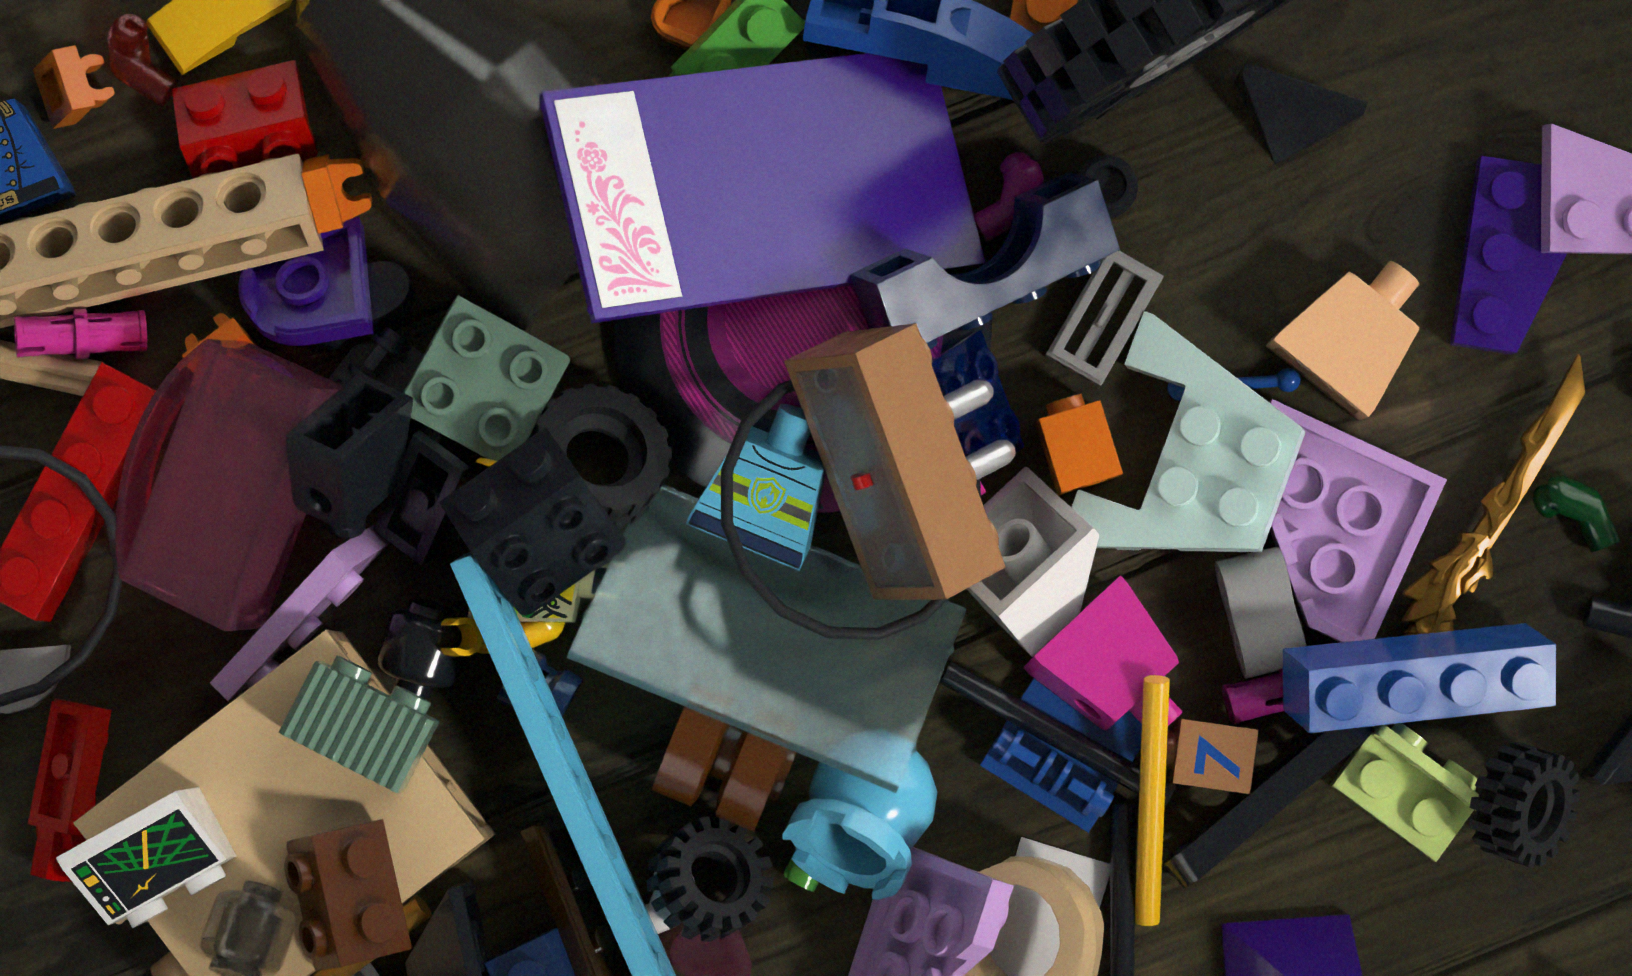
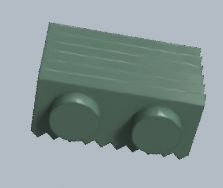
(359, 724)

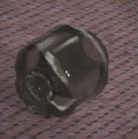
(248, 931)

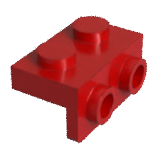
(243, 119)

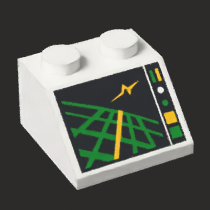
(150, 856)

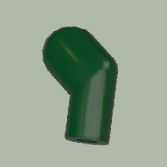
(1579, 503)

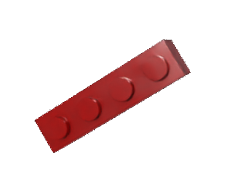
(58, 518)

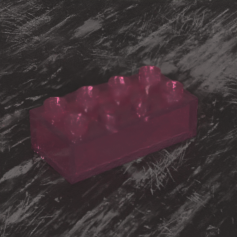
(223, 500)

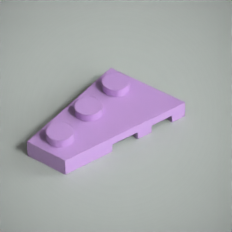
(1584, 195)
(298, 616)

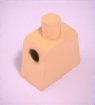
(1352, 338)

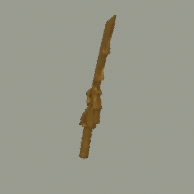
(1471, 558)

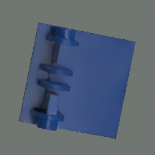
(1053, 776)

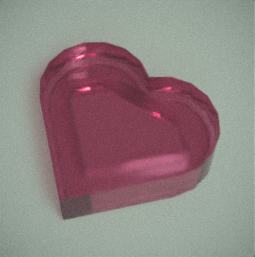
(713, 958)

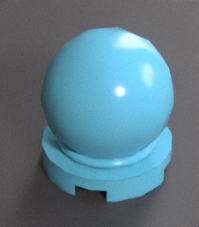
(860, 830)

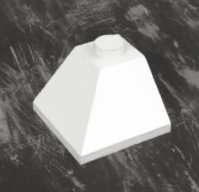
(1046, 562)

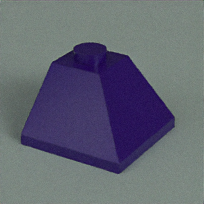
(1291, 947)

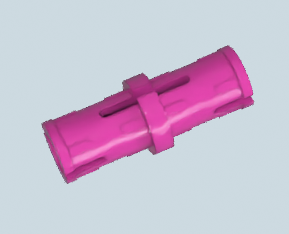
(80, 333)

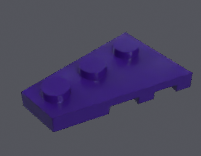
(1502, 258)

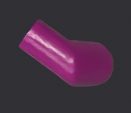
(1019, 176)

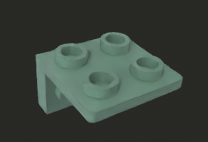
(483, 380)

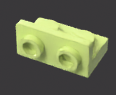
(1408, 789)

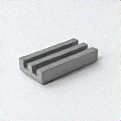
(1077, 362)

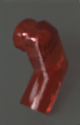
(132, 60)

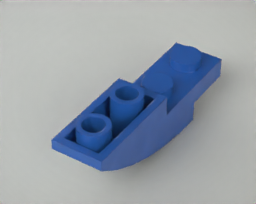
(953, 37)

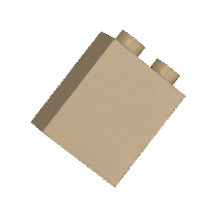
(280, 791)

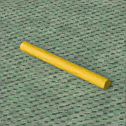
(1151, 799)

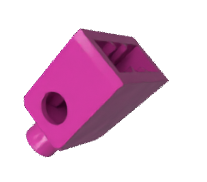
(1104, 656)

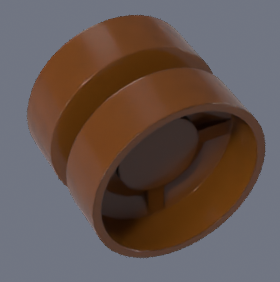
(746, 764)

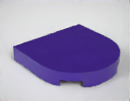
(314, 294)

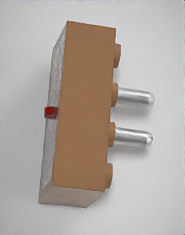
(900, 462)

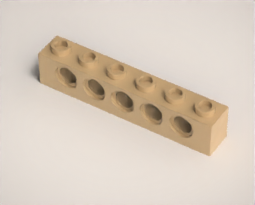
(155, 239)

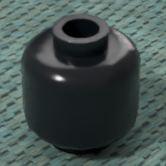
(414, 646)

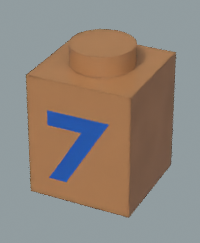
(1211, 755)

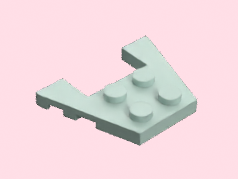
(1218, 465)

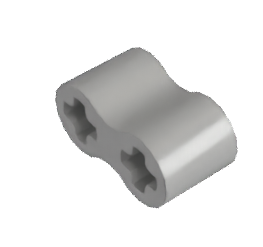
(1259, 609)

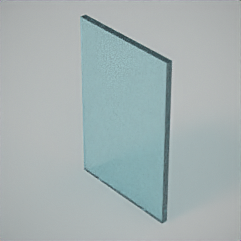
(698, 634)

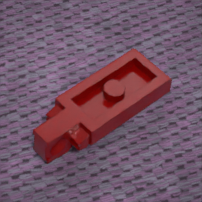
(66, 781)

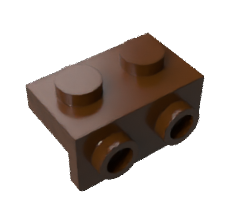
(347, 895)

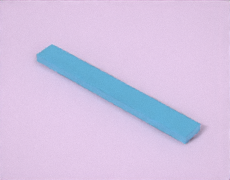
(563, 770)

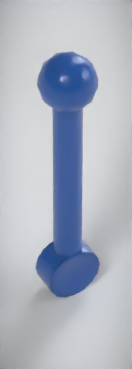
(1286, 380)

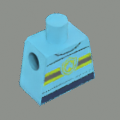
(773, 491)

